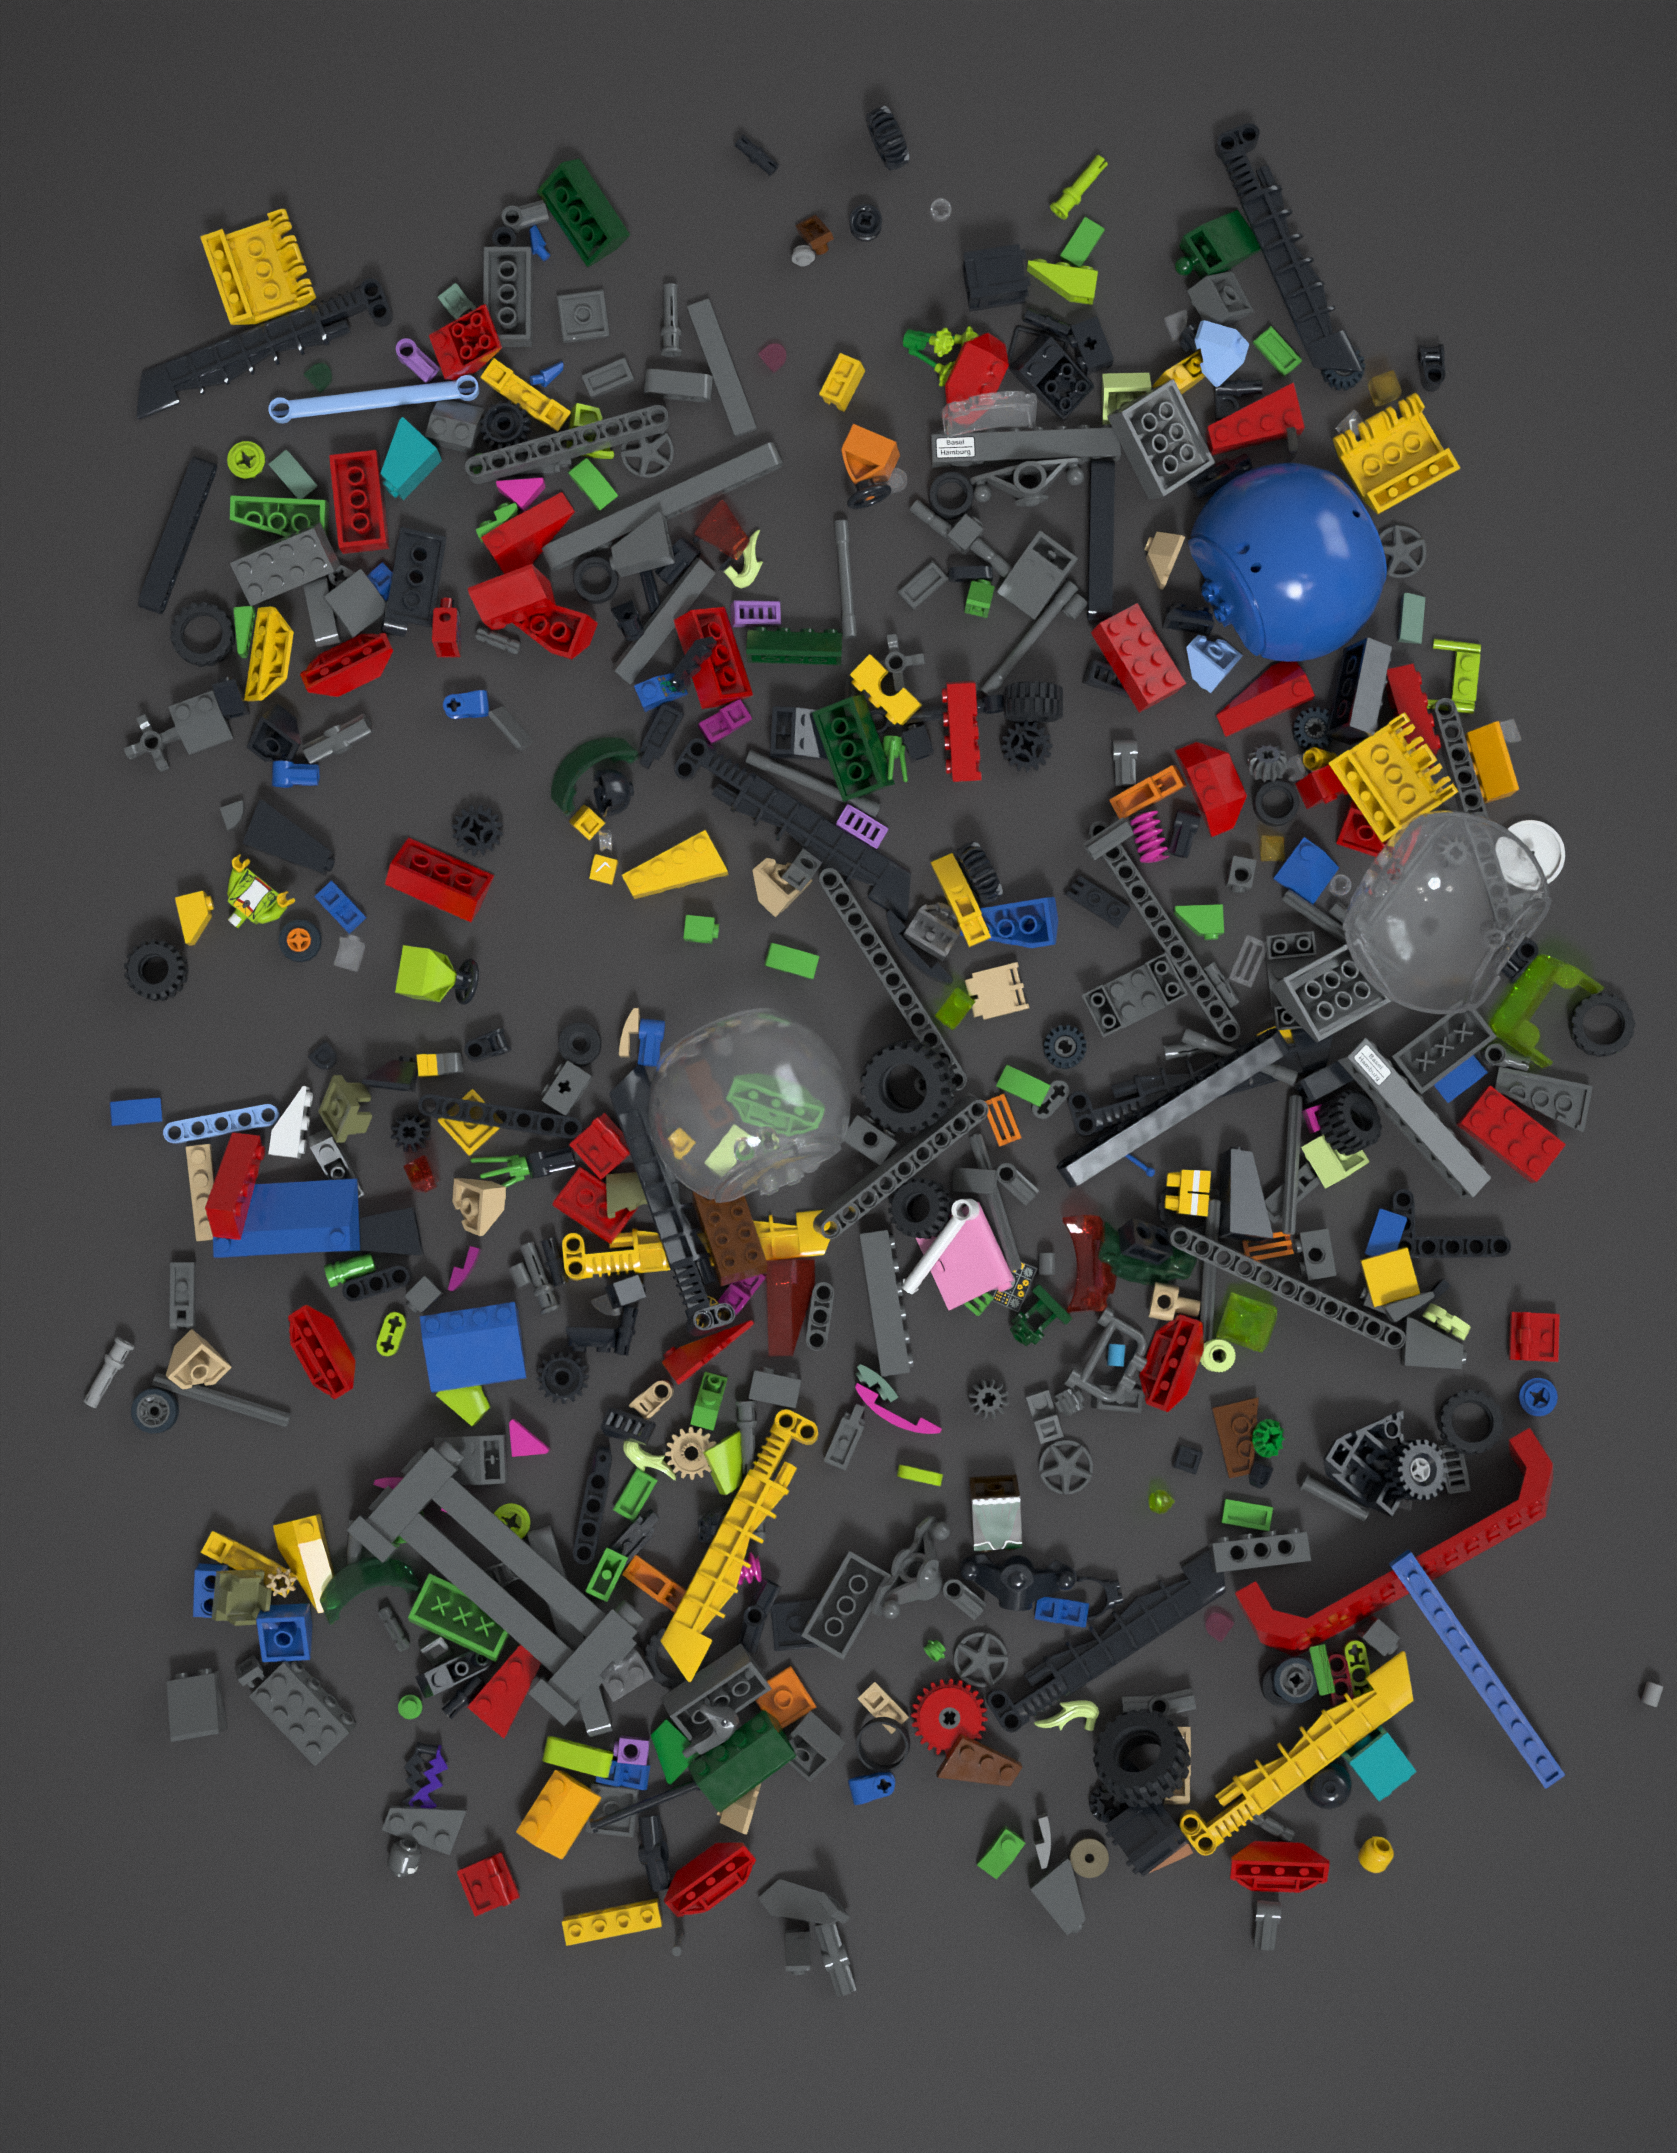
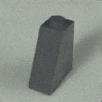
(643, 548)
(1429, 1347)
(1060, 1896)

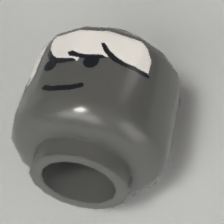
(404, 1858)

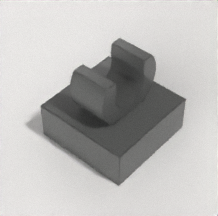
(249, 1670)

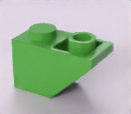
(709, 1401)

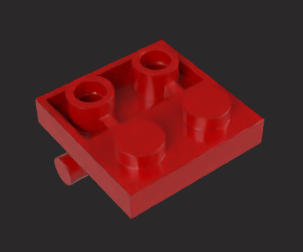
(601, 1146)
(1534, 1336)
(488, 1884)

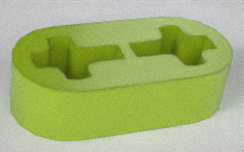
(386, 1332)
(919, 1475)

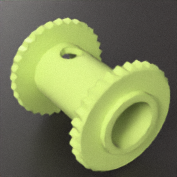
(1227, 1354)

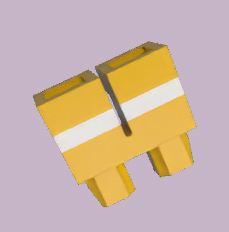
(1186, 1202)

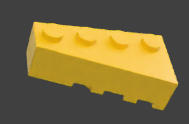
(681, 865)

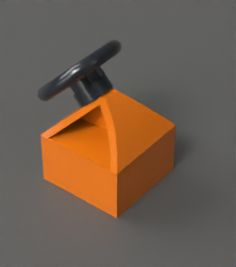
(869, 461)

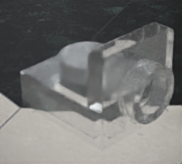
(349, 953)

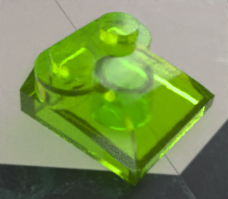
(1247, 1322)

